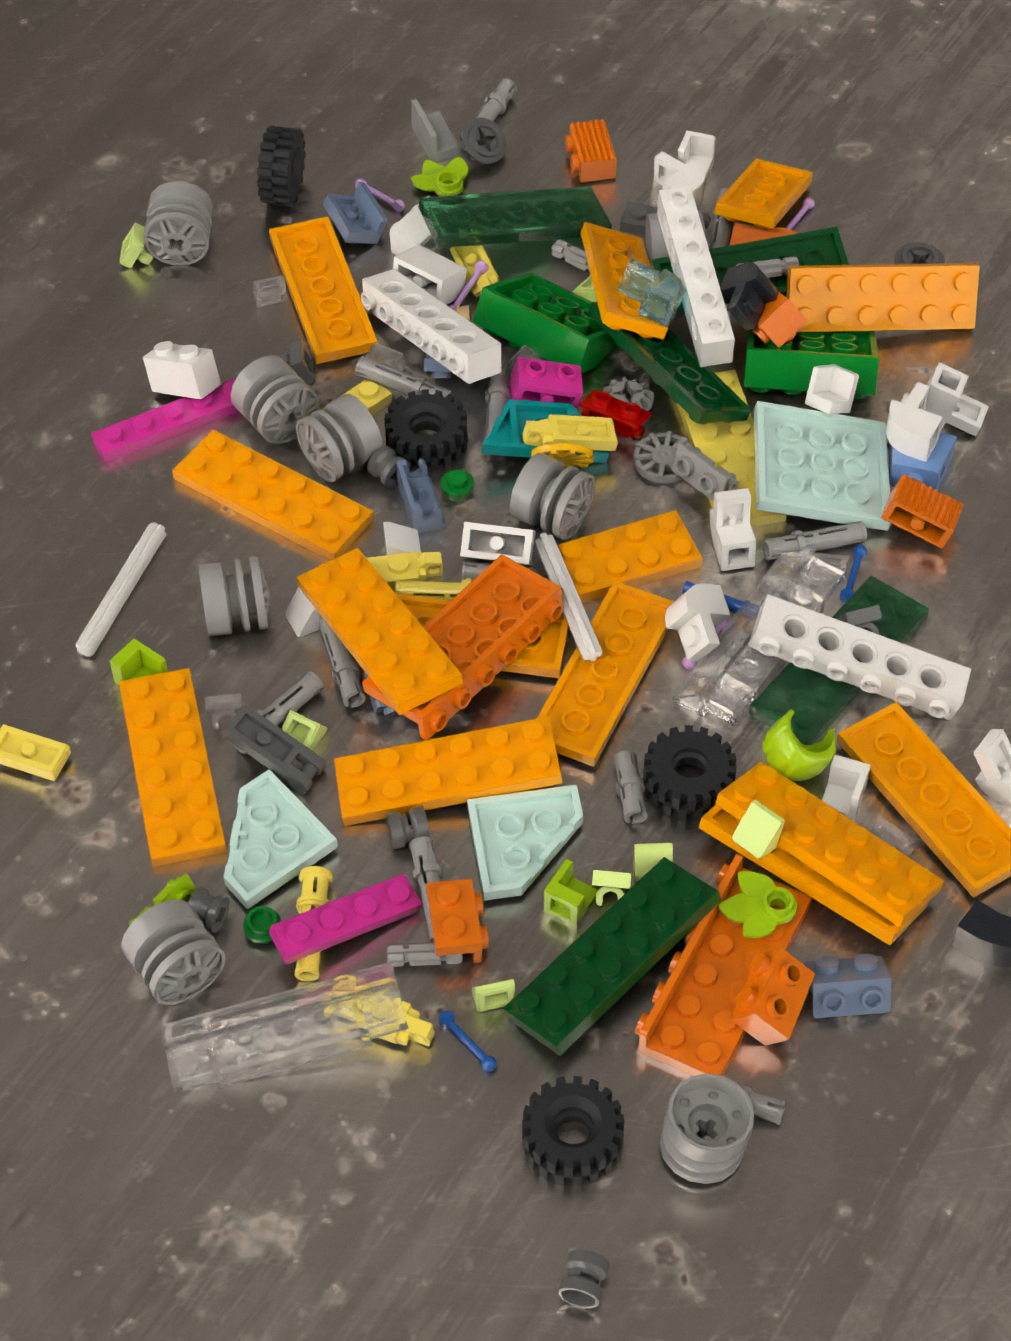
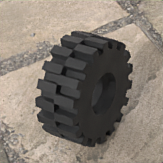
(281, 165)
(427, 413)
(685, 794)
(572, 1104)

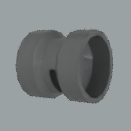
(399, 824)
(584, 1277)

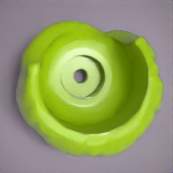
(791, 757)

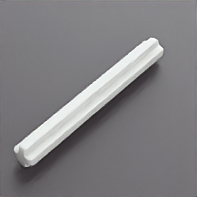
(120, 589)
(573, 607)

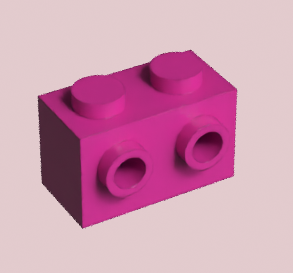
(546, 381)

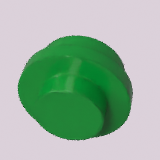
(457, 484)
(258, 922)

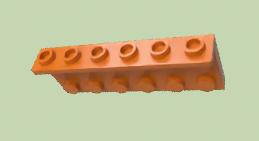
(483, 634)
(695, 1005)

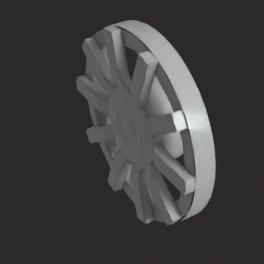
(661, 457)

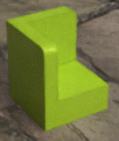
(136, 661)
(568, 896)

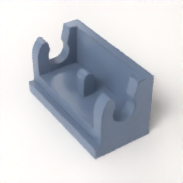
(419, 497)

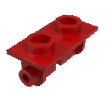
(627, 416)

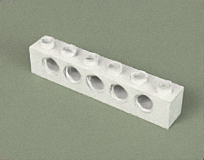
(694, 266)
(432, 326)
(877, 655)

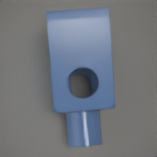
(926, 472)

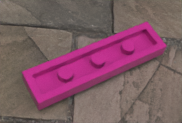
(344, 918)

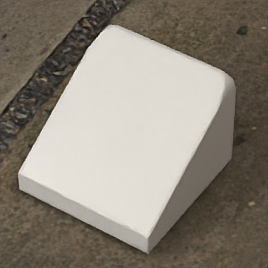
(400, 539)
(302, 615)

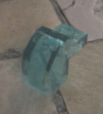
(656, 290)

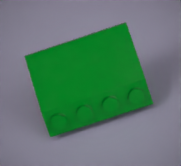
(545, 319)
(794, 361)

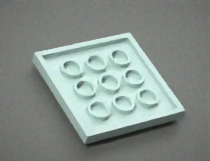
(820, 465)

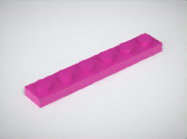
(163, 423)

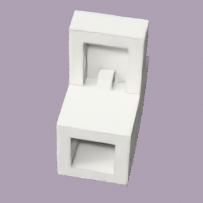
(674, 174)
(947, 400)
(911, 427)
(731, 529)
(695, 618)
(995, 762)

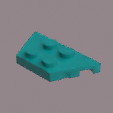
(507, 430)

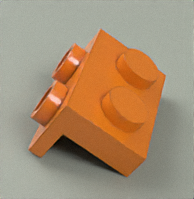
(455, 918)

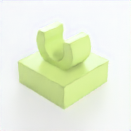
(134, 247)
(610, 882)

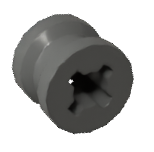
(383, 465)
(210, 909)

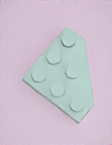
(521, 835)
(271, 840)

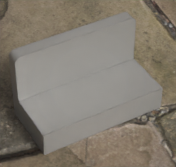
(433, 133)

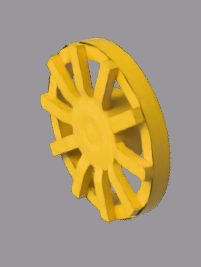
(567, 454)

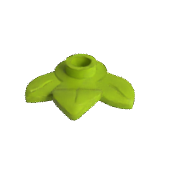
(442, 179)
(755, 904)

